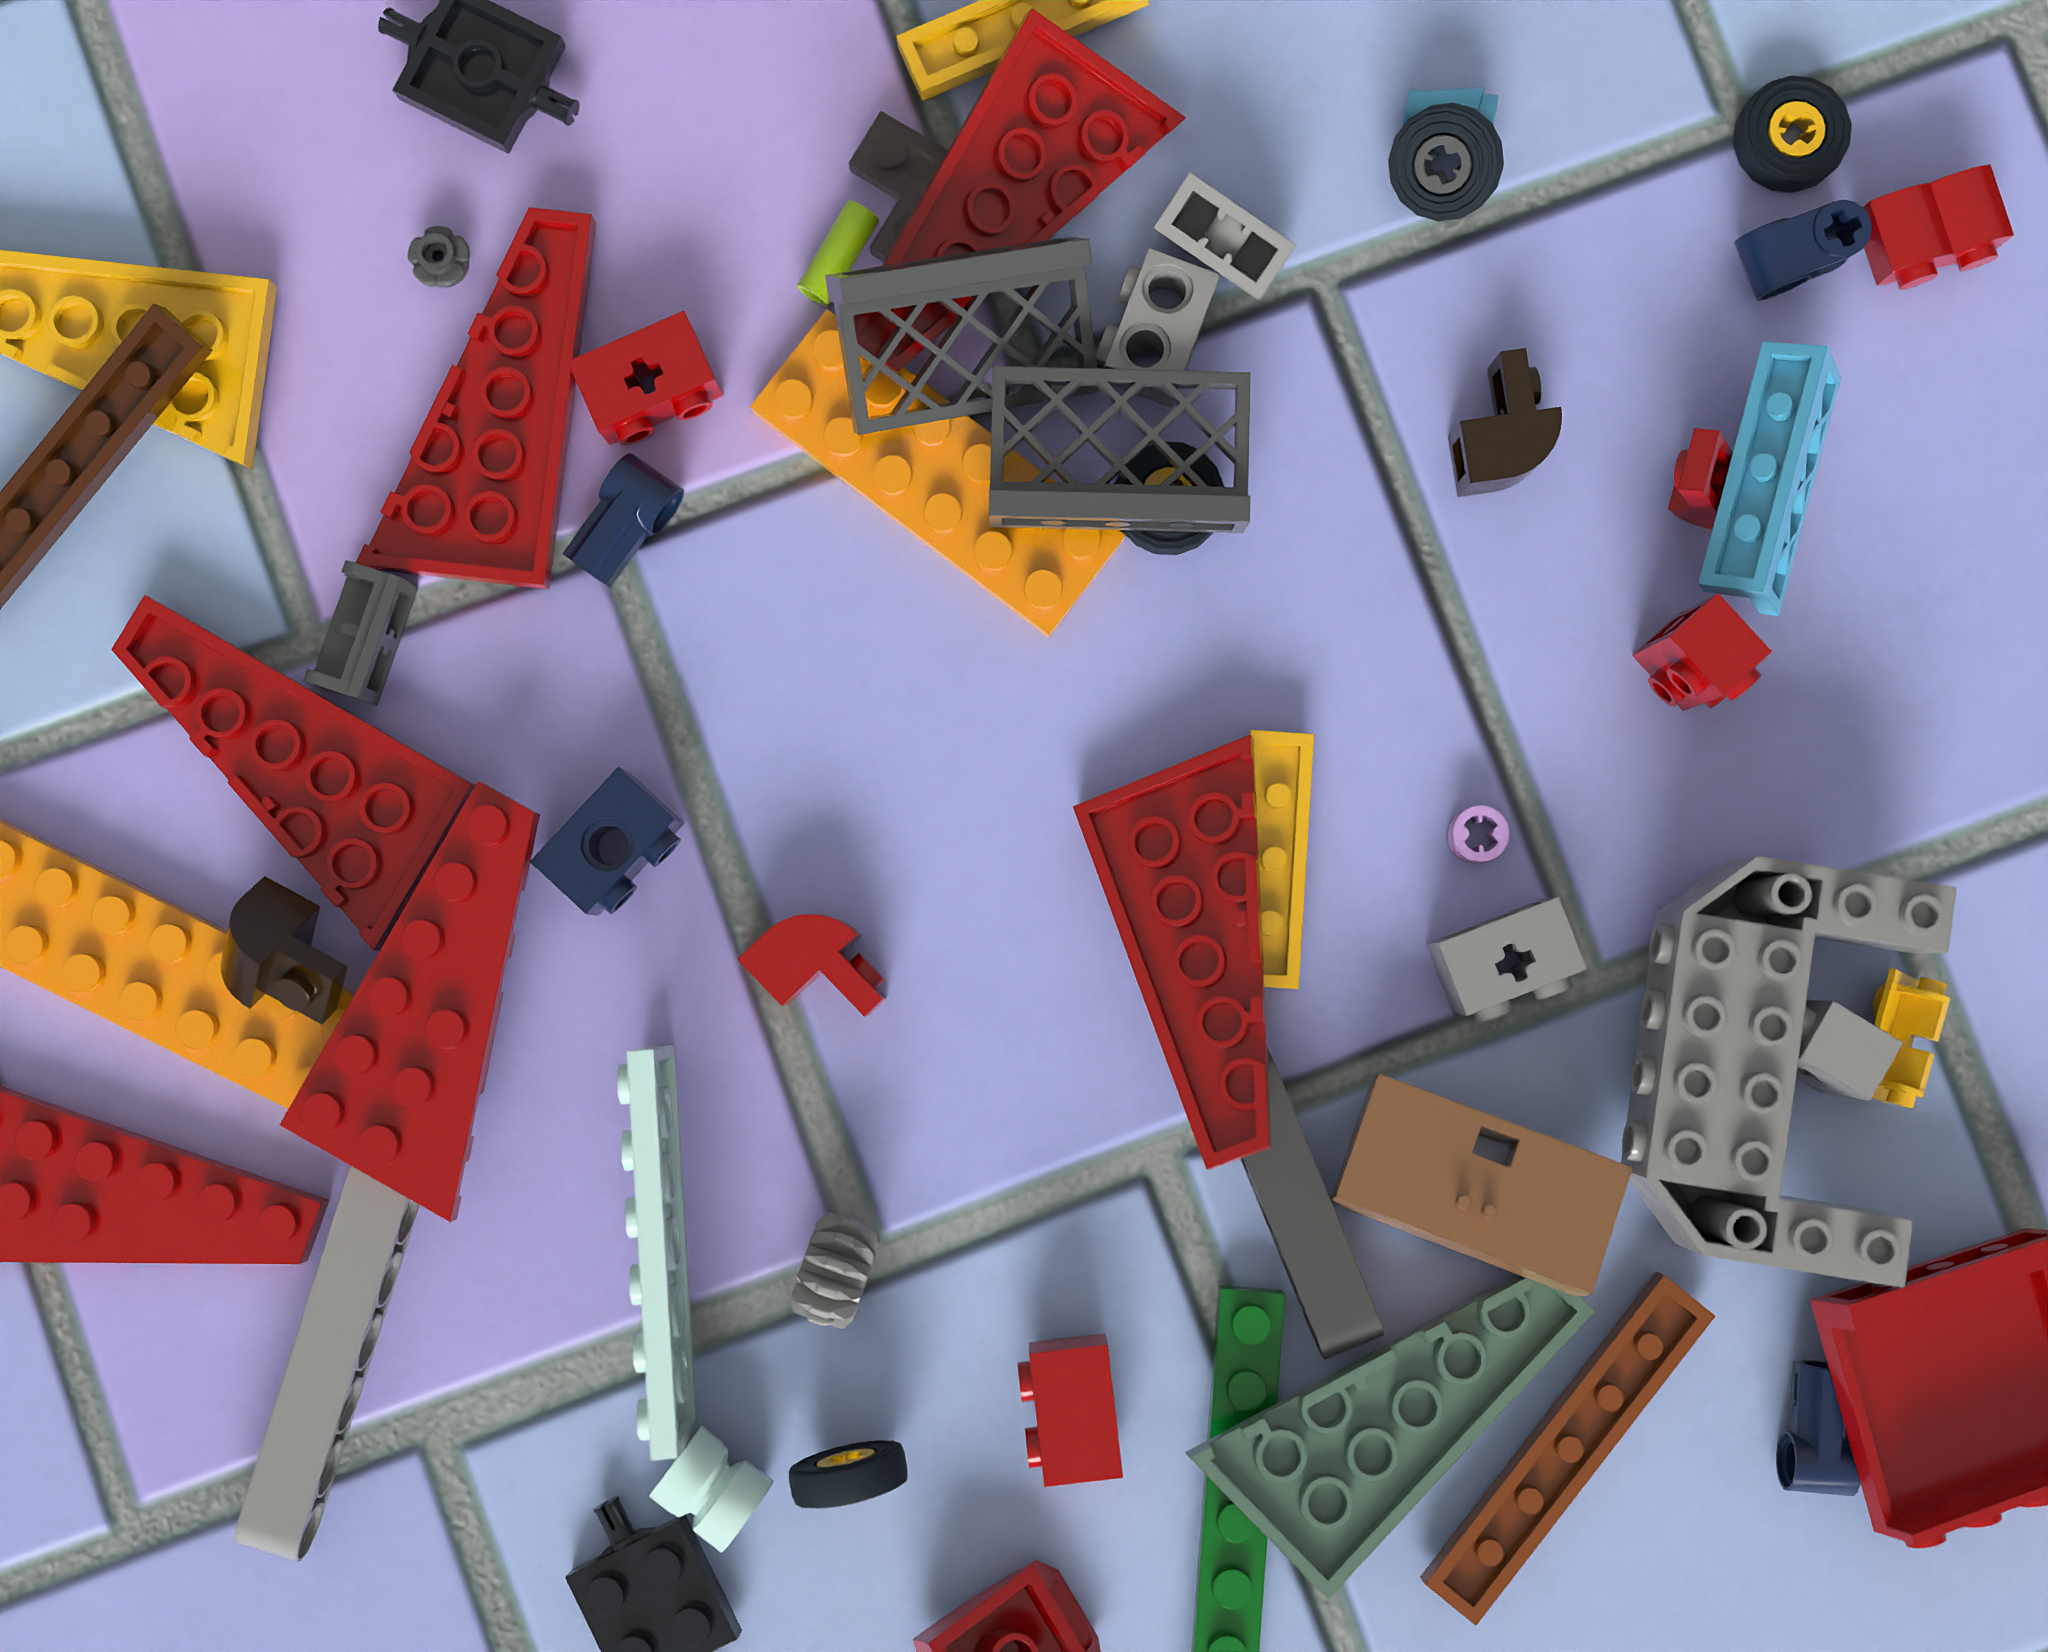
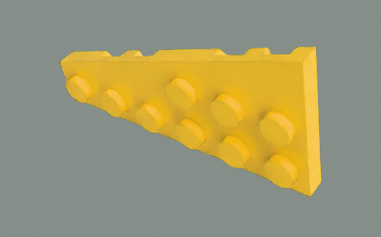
(75, 312)

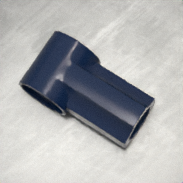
(632, 506)
(1816, 1448)

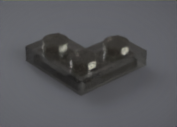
(900, 165)

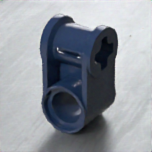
(1797, 248)

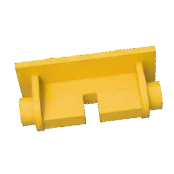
(1906, 1011)

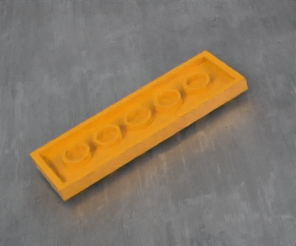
(931, 481)

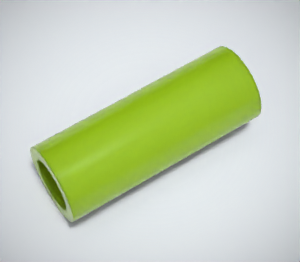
(838, 250)

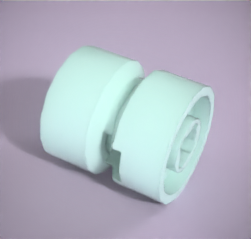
(711, 1489)

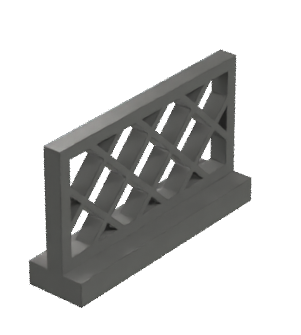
(952, 278)
(1120, 505)

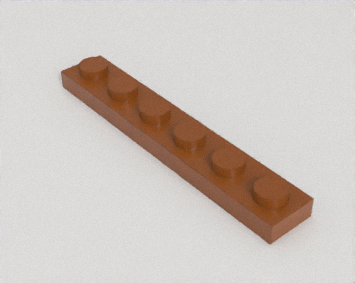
(1566, 1447)

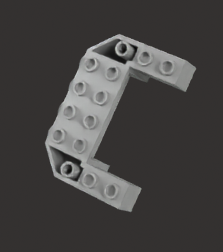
(1724, 1058)

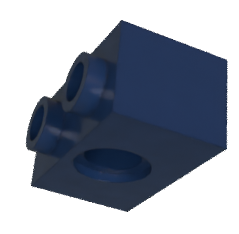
(573, 855)

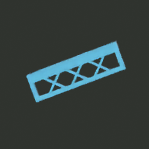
(1771, 474)

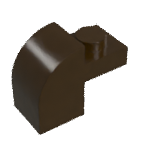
(1506, 447)
(273, 954)

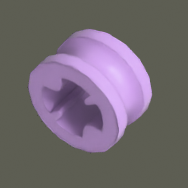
(1497, 834)

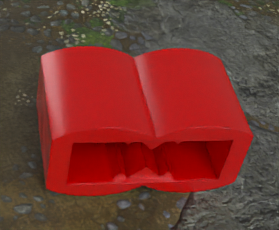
(1936, 226)

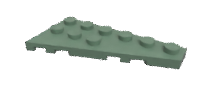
(1367, 1443)

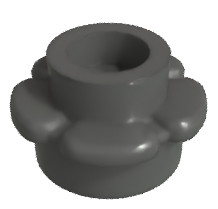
(447, 271)

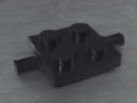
(479, 69)
(652, 1589)

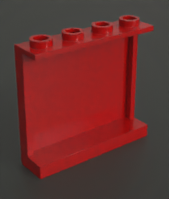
(1946, 1387)

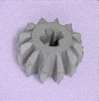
(835, 1270)

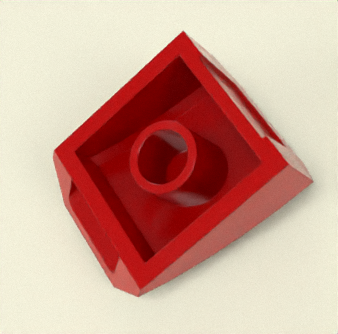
(1017, 1614)

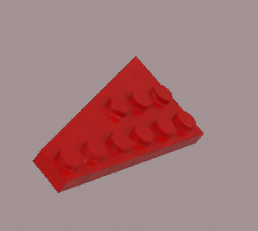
(1024, 163)
(495, 442)
(320, 779)
(1187, 904)
(418, 1036)
(116, 1196)

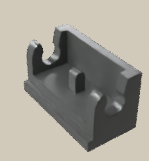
(363, 633)

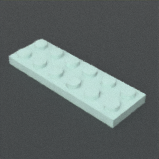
(662, 1274)

